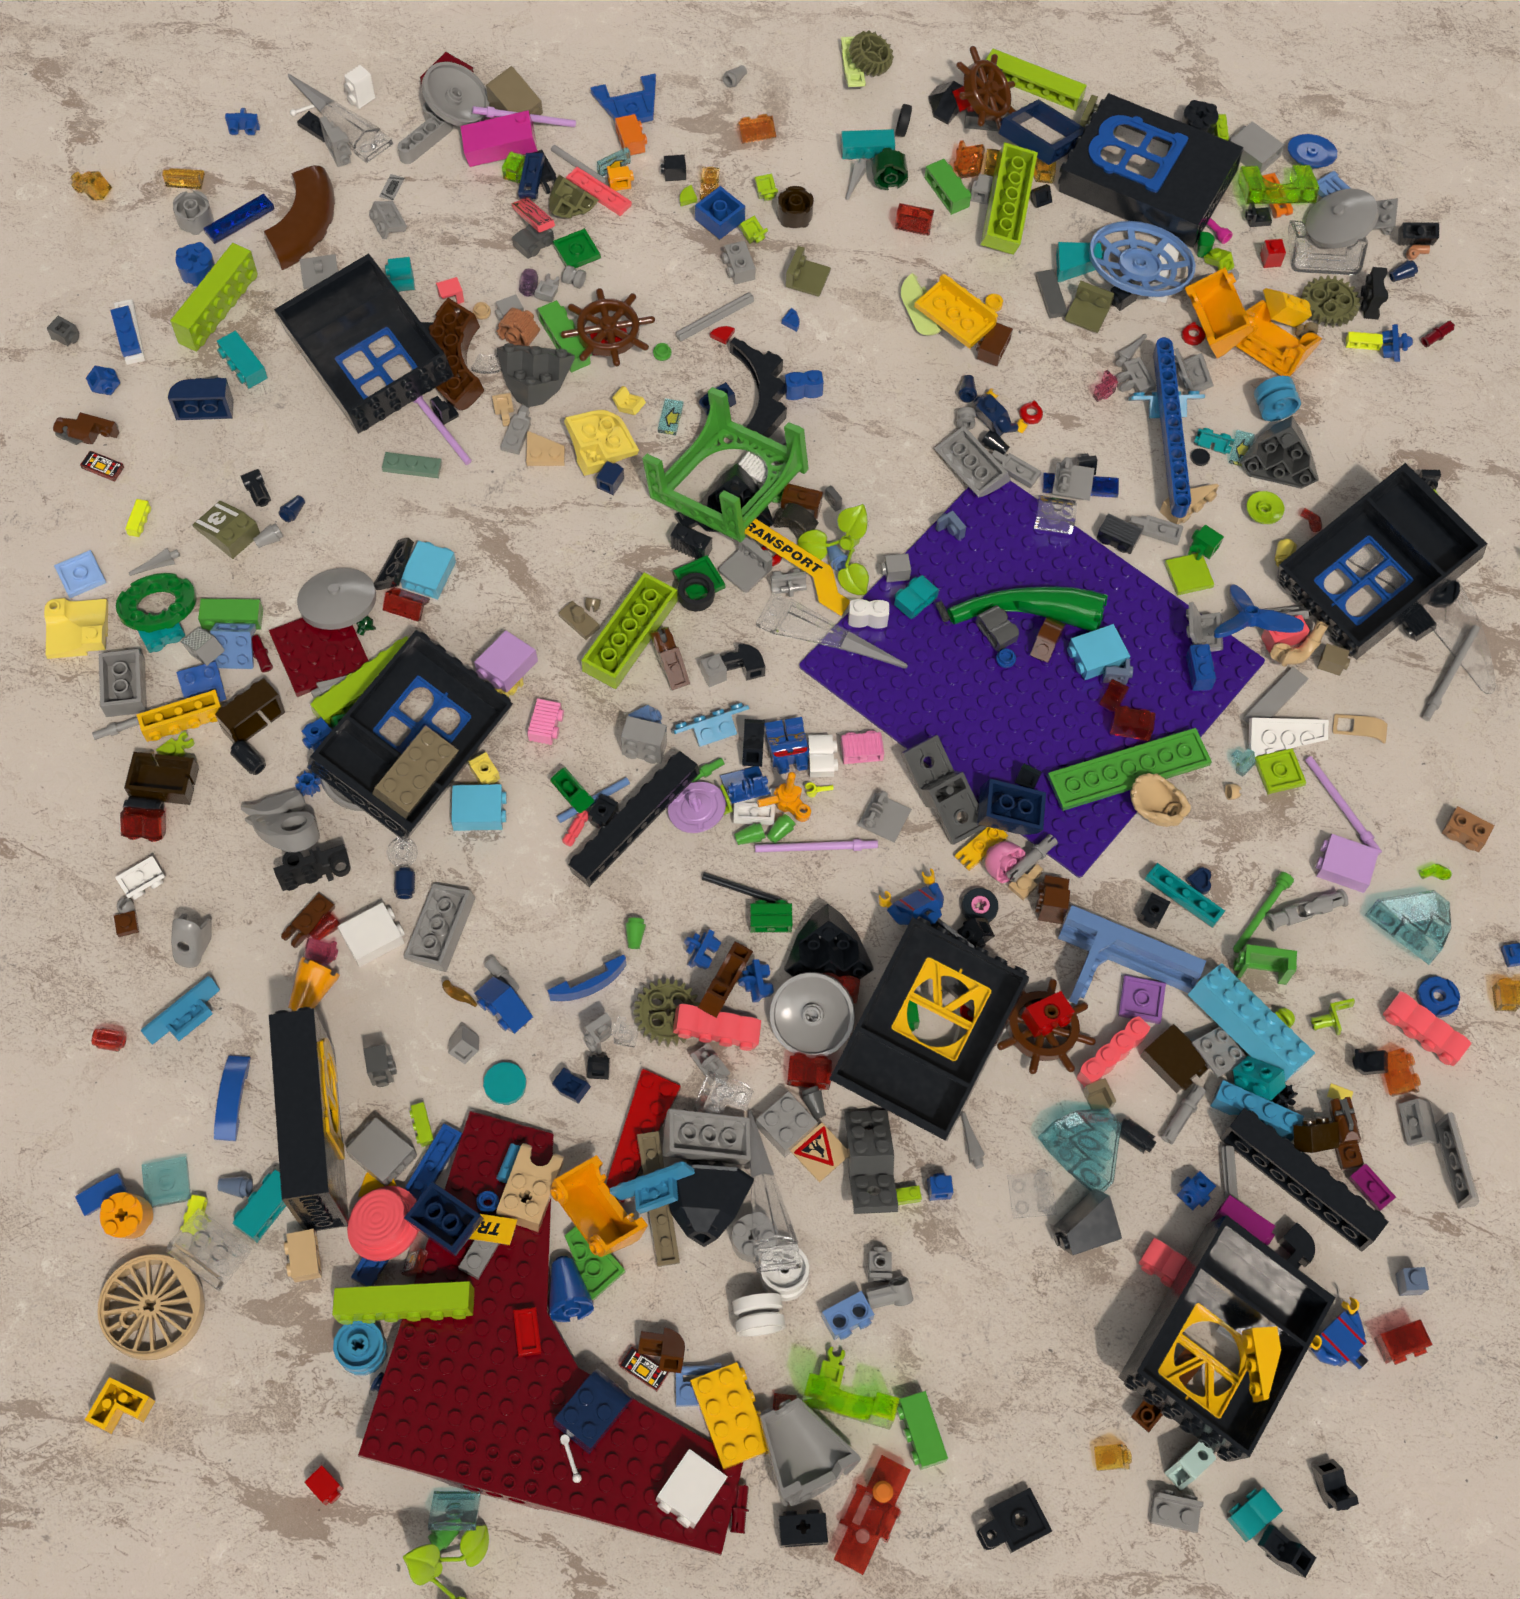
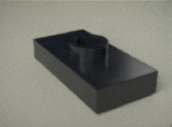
(311, 124)

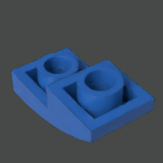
(92, 1198)

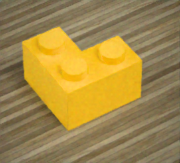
(114, 1401)

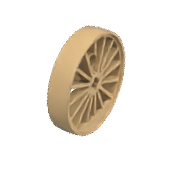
(192, 1289)

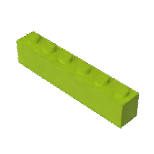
(1040, 81)
(346, 693)
(403, 1302)

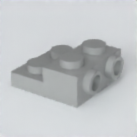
(336, 142)

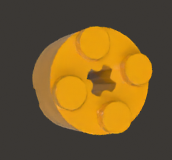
(114, 1218)

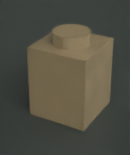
(1334, 659)

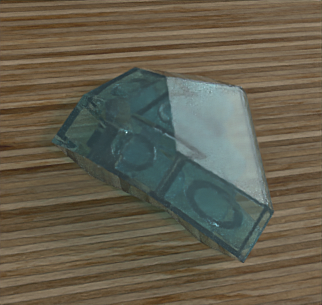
(1415, 920)
(1086, 1146)

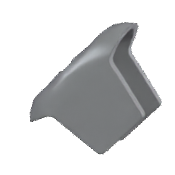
(194, 936)

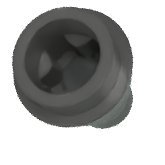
(814, 1101)

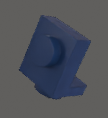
(570, 1086)

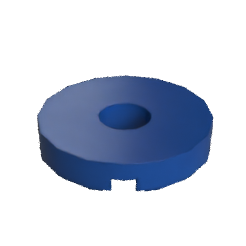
(1447, 988)

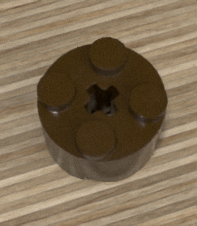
(795, 207)

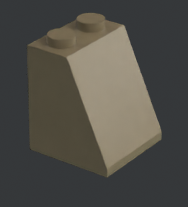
(512, 93)

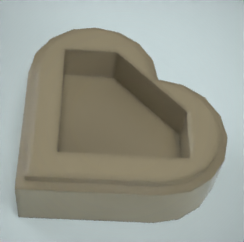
(1308, 327)

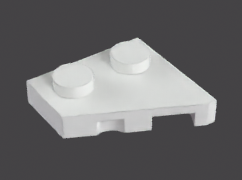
(748, 811)

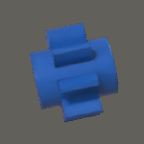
(309, 789)

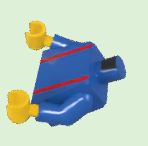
(923, 903)
(1342, 1339)

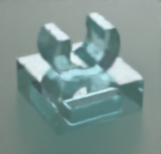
(1243, 761)

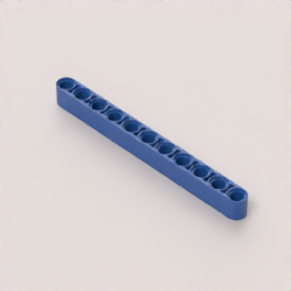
(1172, 428)

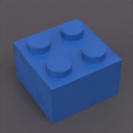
(720, 212)

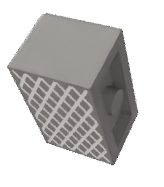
(202, 646)

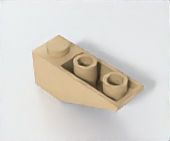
(1199, 497)

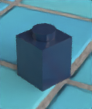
(610, 477)

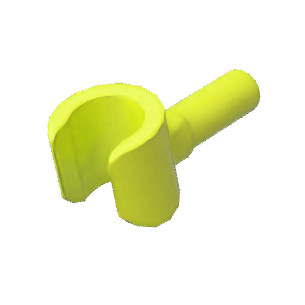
(811, 794)

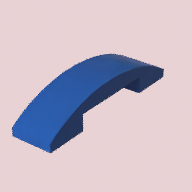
(564, 993)
(230, 1097)

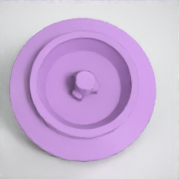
(697, 808)

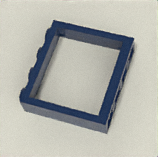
(1024, 138)

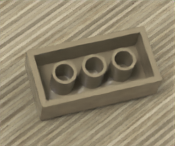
(415, 772)

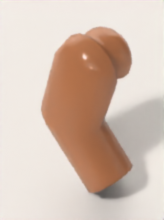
(1415, 250)

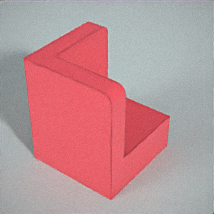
(450, 288)

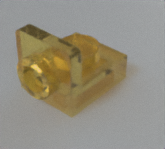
(1112, 1457)

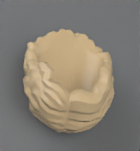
(1159, 800)

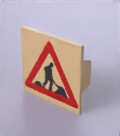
(820, 1152)

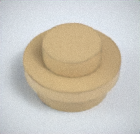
(481, 310)

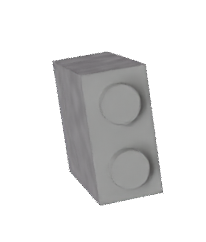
(1259, 146)
(380, 1152)

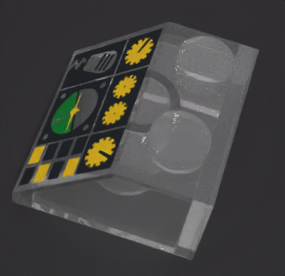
(1055, 514)

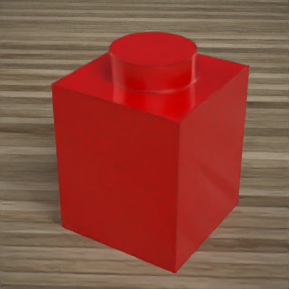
(1272, 253)
(324, 1486)

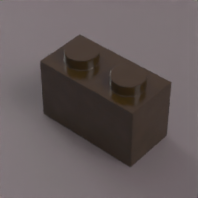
(1316, 1135)

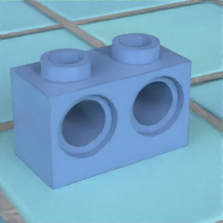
(844, 1311)

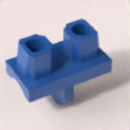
(242, 121)
(1392, 336)
(698, 957)
(753, 980)

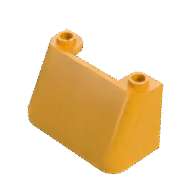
(1220, 311)
(1274, 345)
(595, 1210)

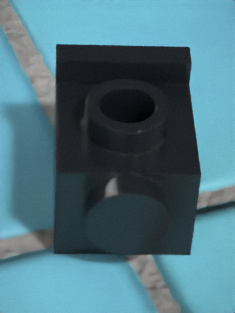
(605, 804)
(1156, 904)

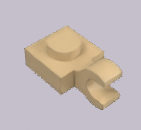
(503, 406)
(1026, 883)

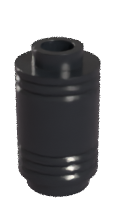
(247, 757)
(143, 802)
(1137, 1136)

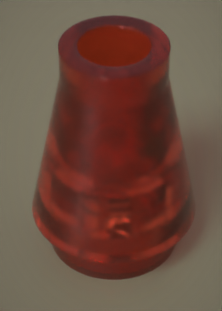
(324, 927)

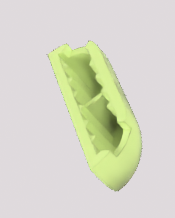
(910, 293)

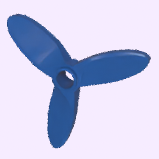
(1253, 616)

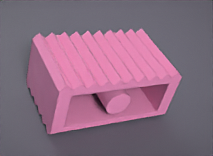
(544, 721)
(862, 747)

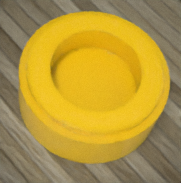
(994, 301)

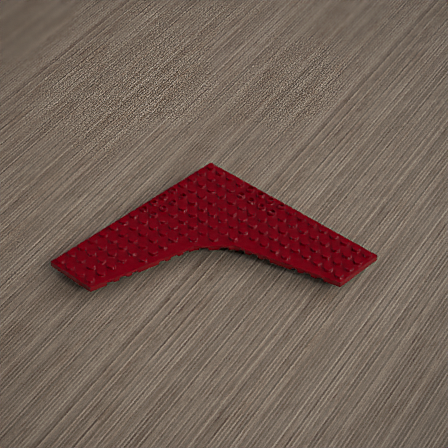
(484, 1419)

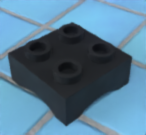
(1374, 293)

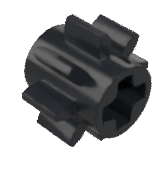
(1286, 1092)

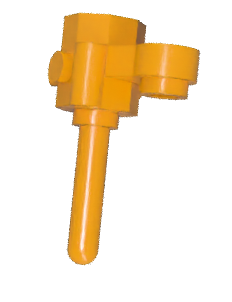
(788, 799)

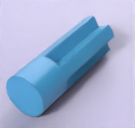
(508, 1163)

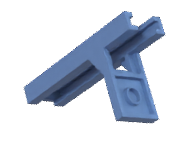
(1128, 948)

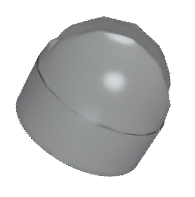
(128, 906)

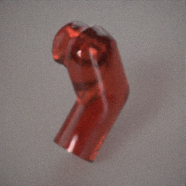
(1314, 520)

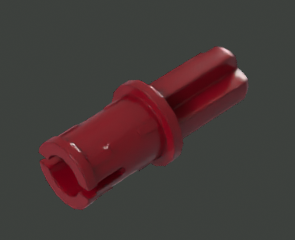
(1437, 334)
(261, 654)
(740, 1509)

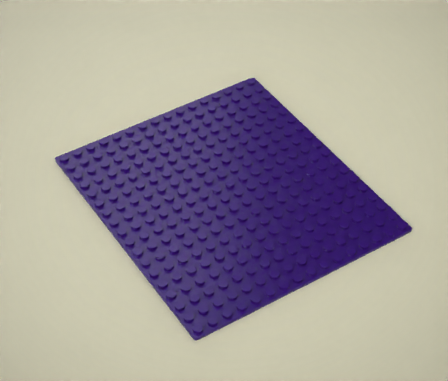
(1036, 709)

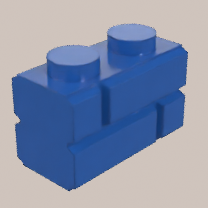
(1200, 667)

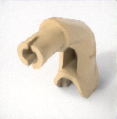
(1288, 655)

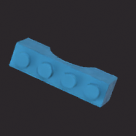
(1234, 1099)

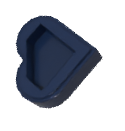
(1200, 880)

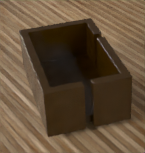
(240, 717)
(169, 781)

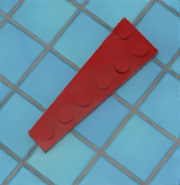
(646, 1115)

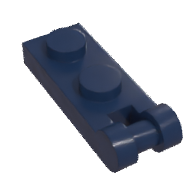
(531, 175)

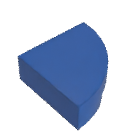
(791, 320)

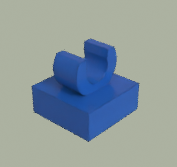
(1511, 954)

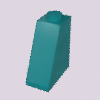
(1074, 259)

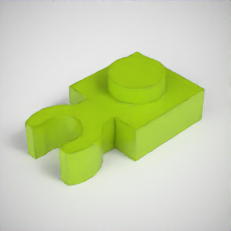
(176, 748)
(832, 1369)

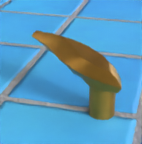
(457, 993)

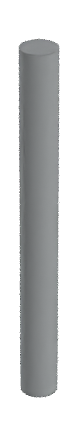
(577, 163)

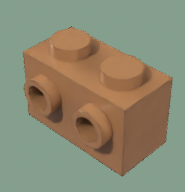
(1468, 829)

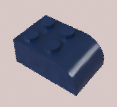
(201, 399)
(1011, 808)
(443, 1219)
(592, 1410)

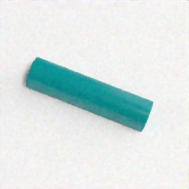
(1184, 895)

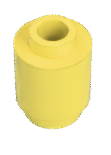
(1284, 550)

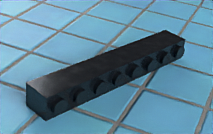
(633, 818)

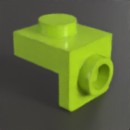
(766, 187)
(753, 230)
(1220, 258)

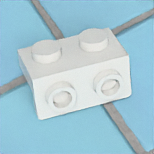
(140, 877)

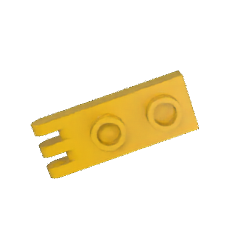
(976, 849)

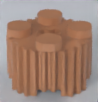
(518, 327)

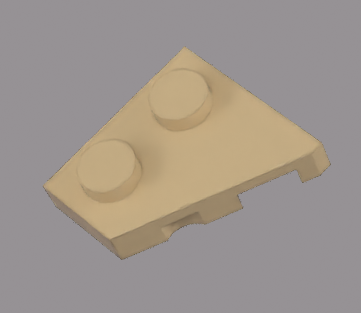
(544, 451)

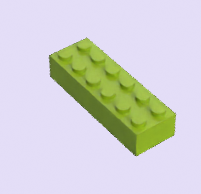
(1009, 198)
(214, 297)
(629, 630)

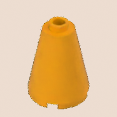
(310, 984)

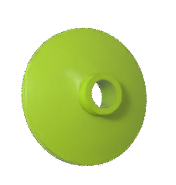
(1265, 501)

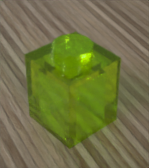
(513, 167)

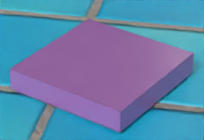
(1142, 999)

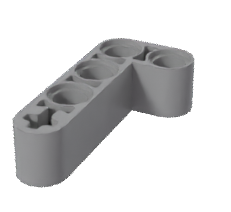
(423, 137)

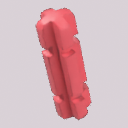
(575, 828)

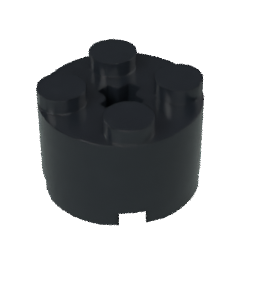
(1201, 116)

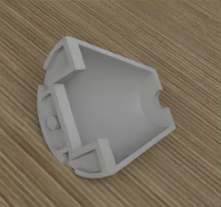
(804, 1452)

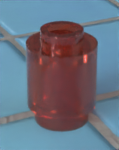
(108, 1039)

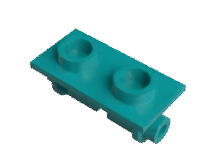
(1221, 441)

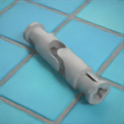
(1320, 905)

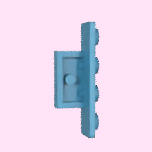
(1154, 406)
(714, 727)
(184, 1014)
(654, 1188)

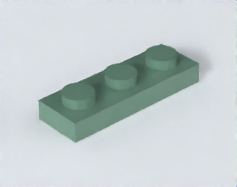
(412, 465)

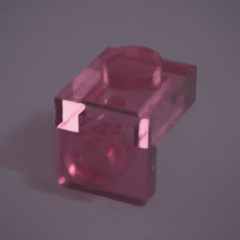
(1106, 388)
(320, 951)

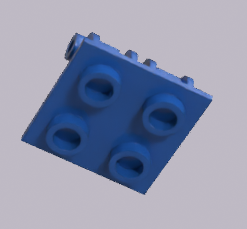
(201, 680)
(745, 784)

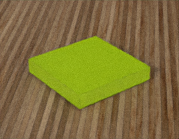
(1189, 574)
(1280, 771)

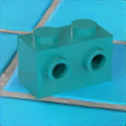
(1259, 1078)

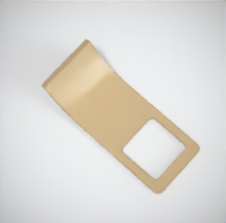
(1364, 726)

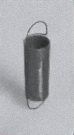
(942, 611)

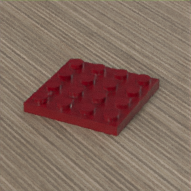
(316, 653)

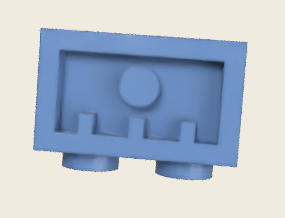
(237, 645)

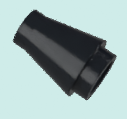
(995, 442)

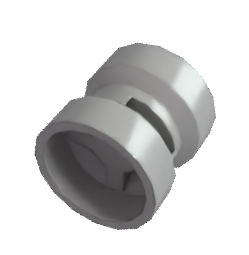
(574, 277)

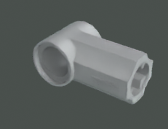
(896, 1292)

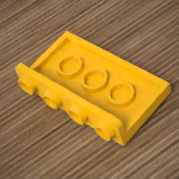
(957, 311)
(730, 1415)

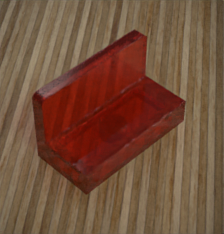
(405, 603)

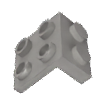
(1193, 372)
(747, 565)
(1202, 628)

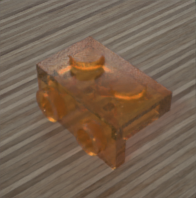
(756, 129)
(969, 160)
(1401, 1074)

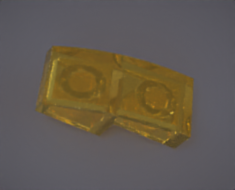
(709, 180)

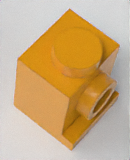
(619, 178)

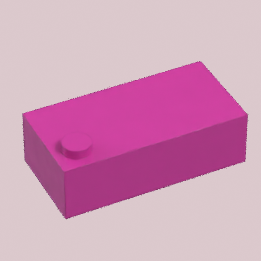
(497, 137)

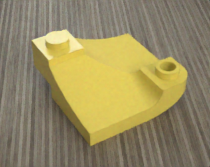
(599, 438)
(75, 627)

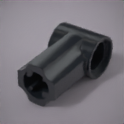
(255, 485)

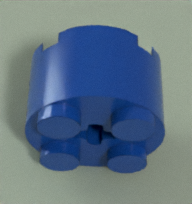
(194, 262)

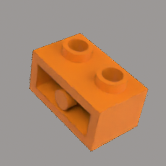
(630, 134)

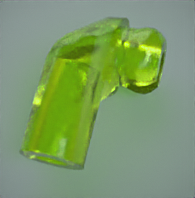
(1437, 871)

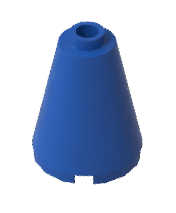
(568, 1292)

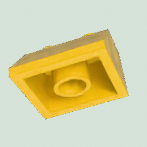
(1287, 308)

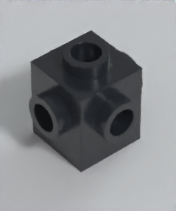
(976, 931)

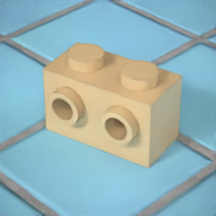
(303, 1255)

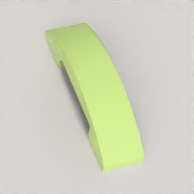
(853, 76)

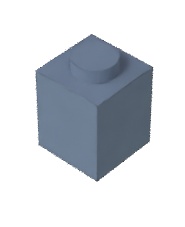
(1412, 1281)

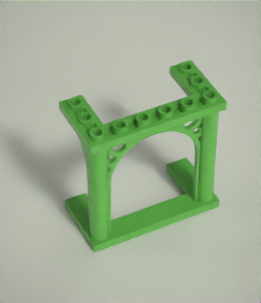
(718, 426)

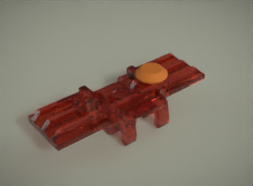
(879, 1517)

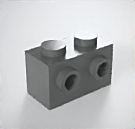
(379, 1065)

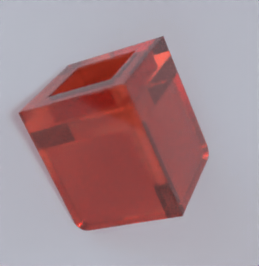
(1114, 695)

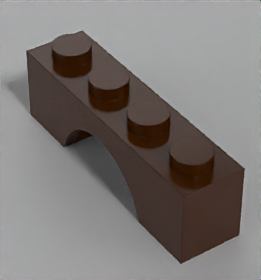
(725, 979)

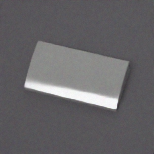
(972, 462)
(439, 927)
(707, 1137)
(1456, 1162)

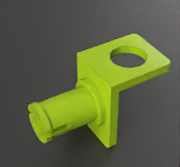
(1332, 1019)

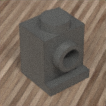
(63, 331)

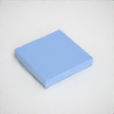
(80, 574)

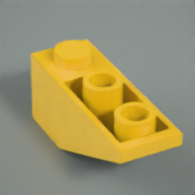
(1262, 1356)

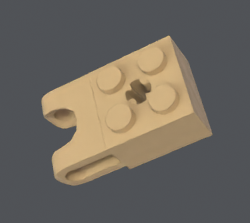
(531, 1183)

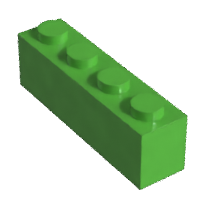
(554, 321)

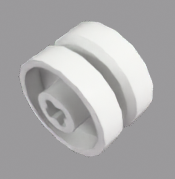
(790, 1284)
(758, 1314)

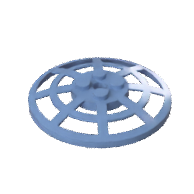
(1132, 259)

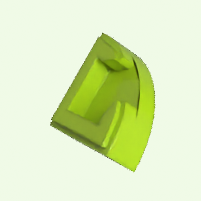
(688, 196)

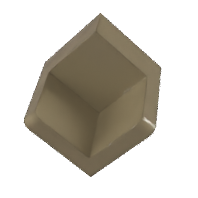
(1099, 1095)

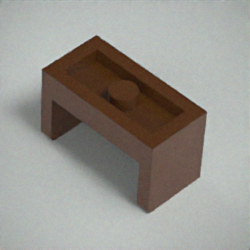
(802, 496)

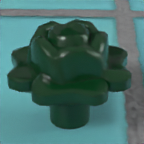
(364, 625)

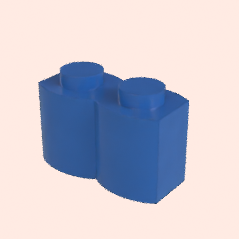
(804, 385)

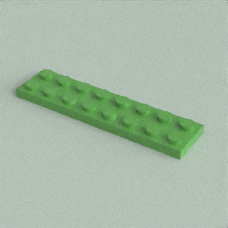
(1118, 771)

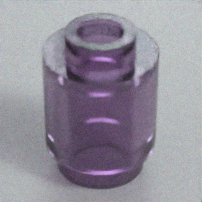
(528, 282)

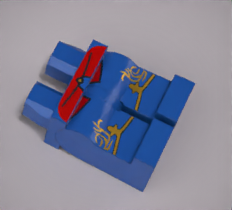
(787, 752)

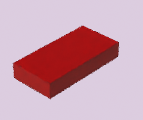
(527, 1332)

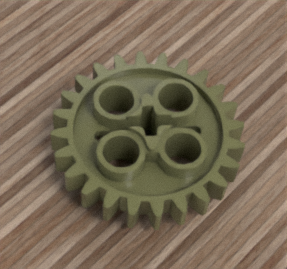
(1331, 301)
(666, 993)

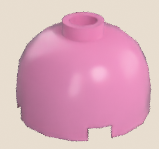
(1002, 858)

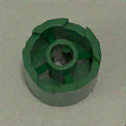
(889, 169)

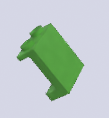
(1267, 959)

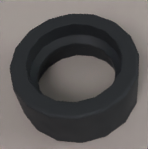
(692, 579)

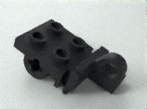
(302, 870)

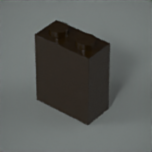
(1175, 1059)

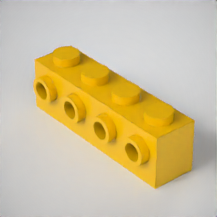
(179, 716)

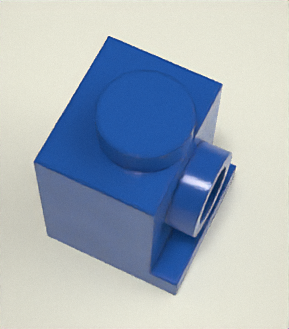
(940, 1187)

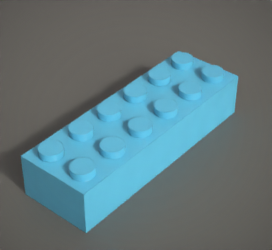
(1250, 1021)

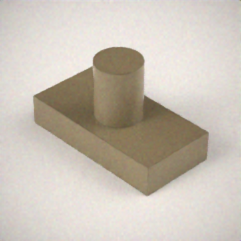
(579, 620)

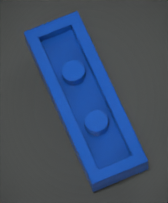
(125, 331)

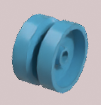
(1277, 398)
(354, 1359)

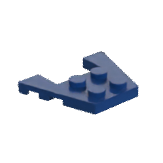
(637, 103)

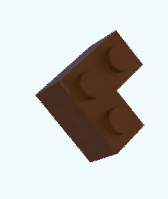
(1053, 899)

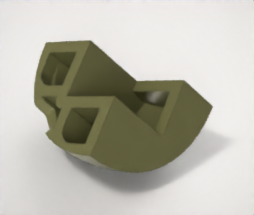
(569, 199)

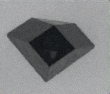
(943, 102)

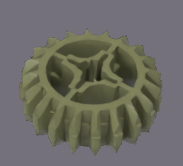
(871, 53)

